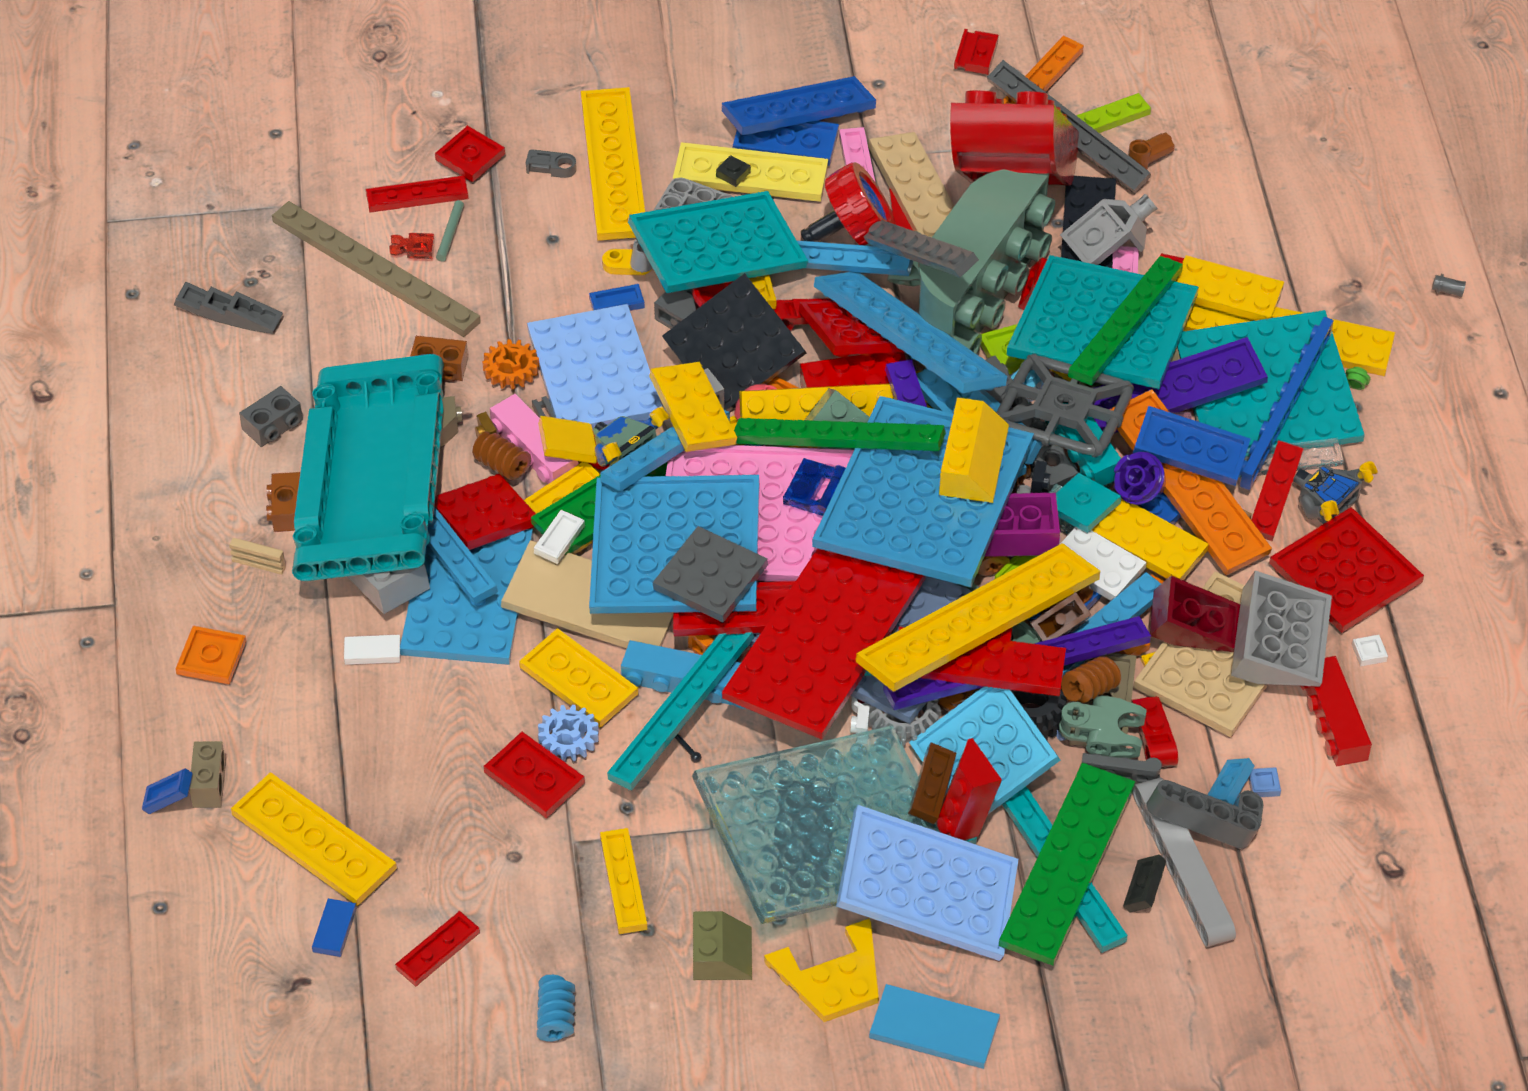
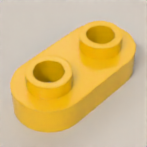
(618, 262)

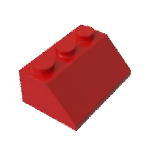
(969, 794)

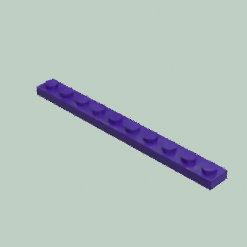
(1078, 646)

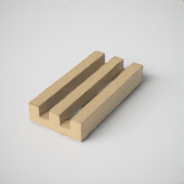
(257, 556)

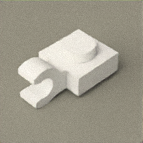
(860, 722)

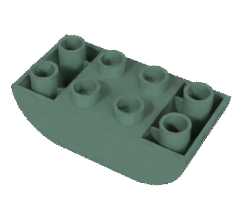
(1004, 226)

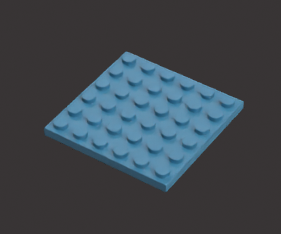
(650, 522)

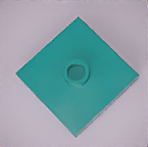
(1085, 502)

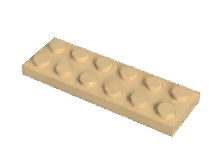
(912, 180)

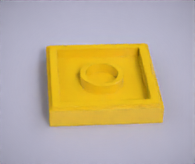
(567, 439)

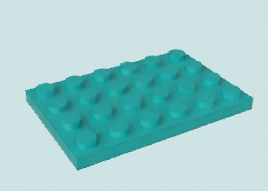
(717, 241)

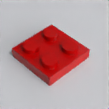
(470, 153)

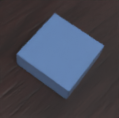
(1265, 782)

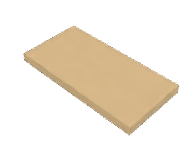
(562, 598)

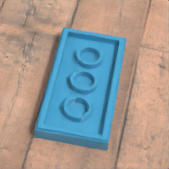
(934, 1026)

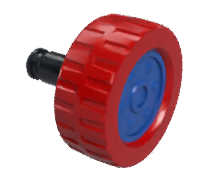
(855, 203)

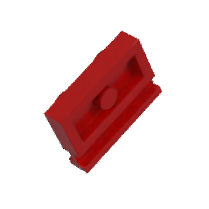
(976, 51)

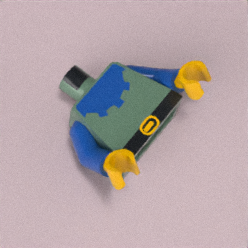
(625, 436)

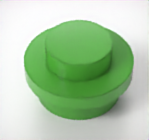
(1357, 378)

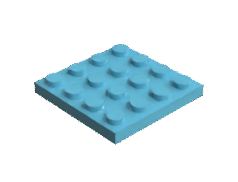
(1001, 732)

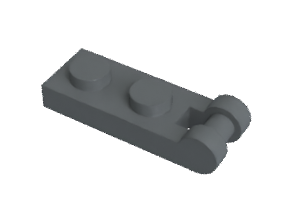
(1132, 769)

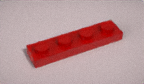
(1276, 488)

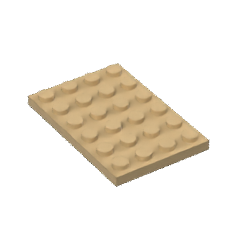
(1201, 679)

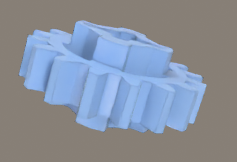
(568, 732)

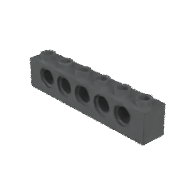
(1062, 468)

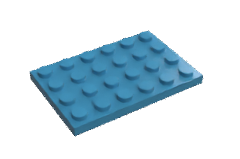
(449, 625)

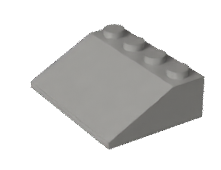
(1281, 633)

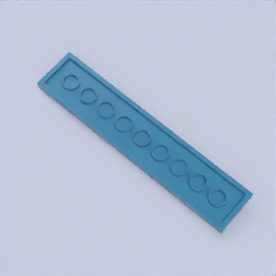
(910, 332)

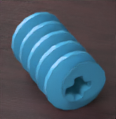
(555, 1008)

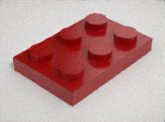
(534, 774)

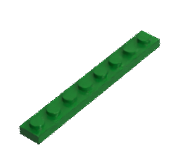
(1125, 320)
(840, 434)

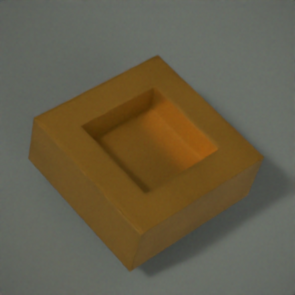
(484, 424)

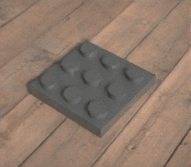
(710, 574)

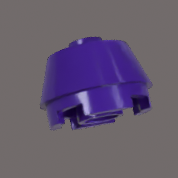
(1139, 478)

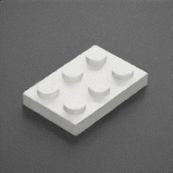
(1116, 565)

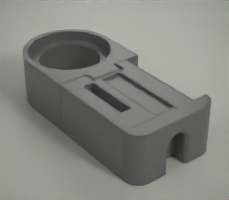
(549, 163)

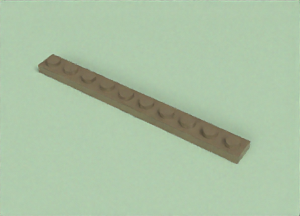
(376, 269)

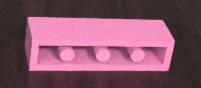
(520, 425)

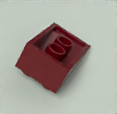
(1193, 617)

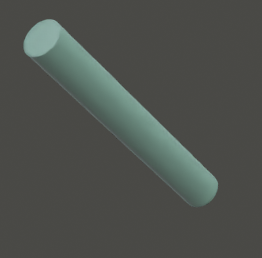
(450, 231)

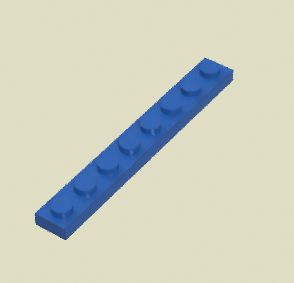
(1281, 410)

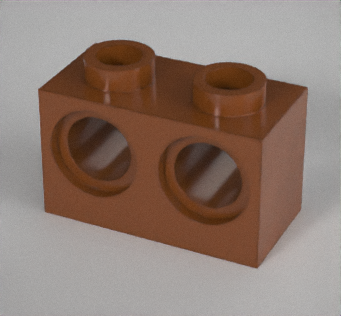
(452, 352)

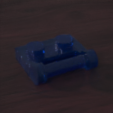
(807, 484)

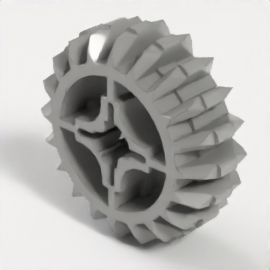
(904, 730)

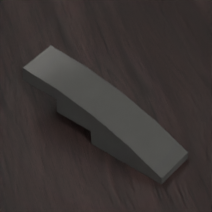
(227, 309)

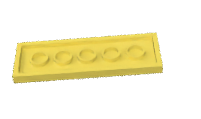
(772, 172)

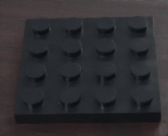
(736, 339)

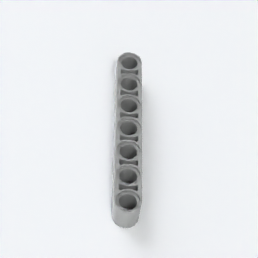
(1187, 872)

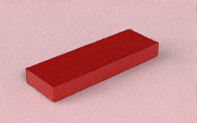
(437, 948)

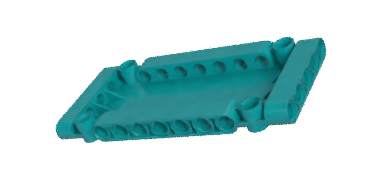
(369, 468)

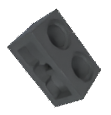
(271, 416)

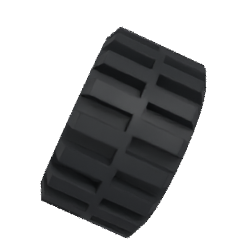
(1048, 715)

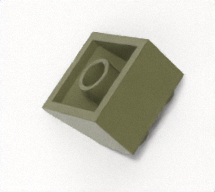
(721, 947)

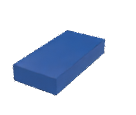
(618, 296)
(167, 791)
(334, 927)

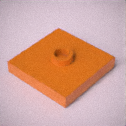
(211, 655)

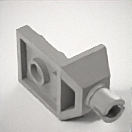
(1108, 228)

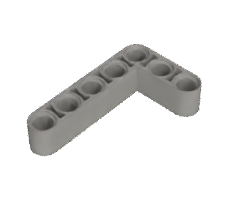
(678, 193)

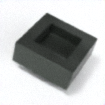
(733, 171)

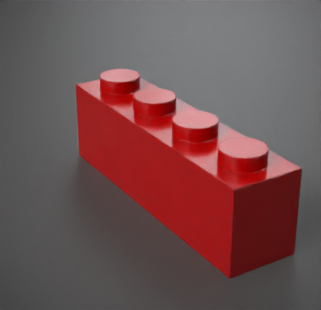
(1338, 716)

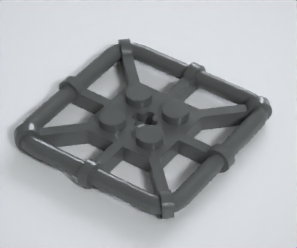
(1080, 405)

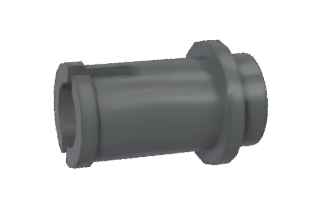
(1448, 285)

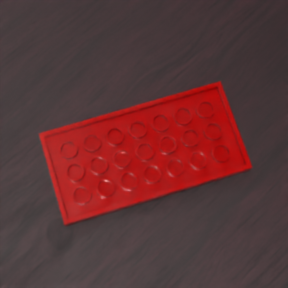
(807, 652)

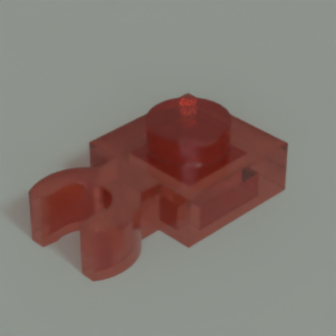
(416, 245)

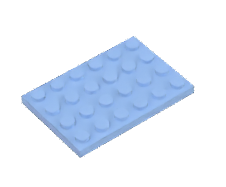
(594, 366)
(927, 882)

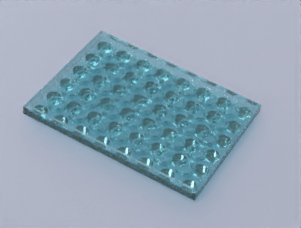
(793, 813)

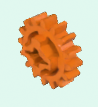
(510, 364)

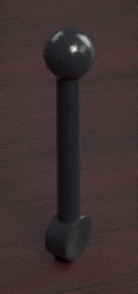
(695, 756)

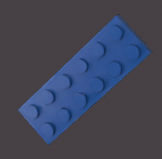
(798, 105)

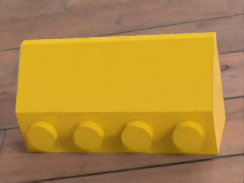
(973, 452)

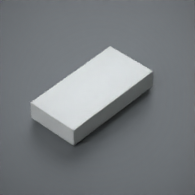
(559, 536)
(372, 649)

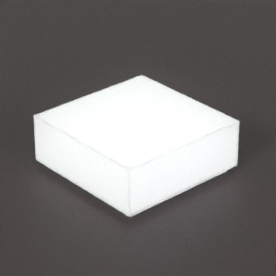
(1369, 650)

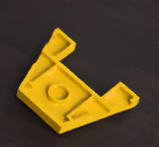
(835, 985)

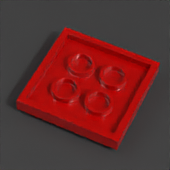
(484, 511)

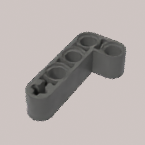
(1207, 815)

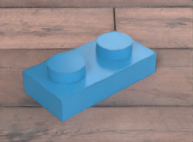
(1231, 780)

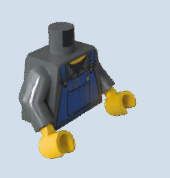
(1331, 490)

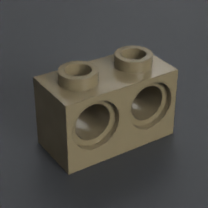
(208, 774)

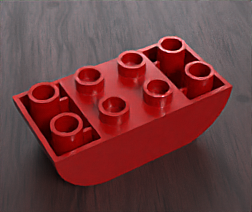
(1012, 137)

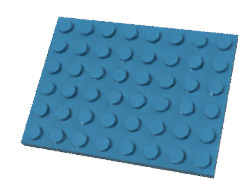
(892, 506)

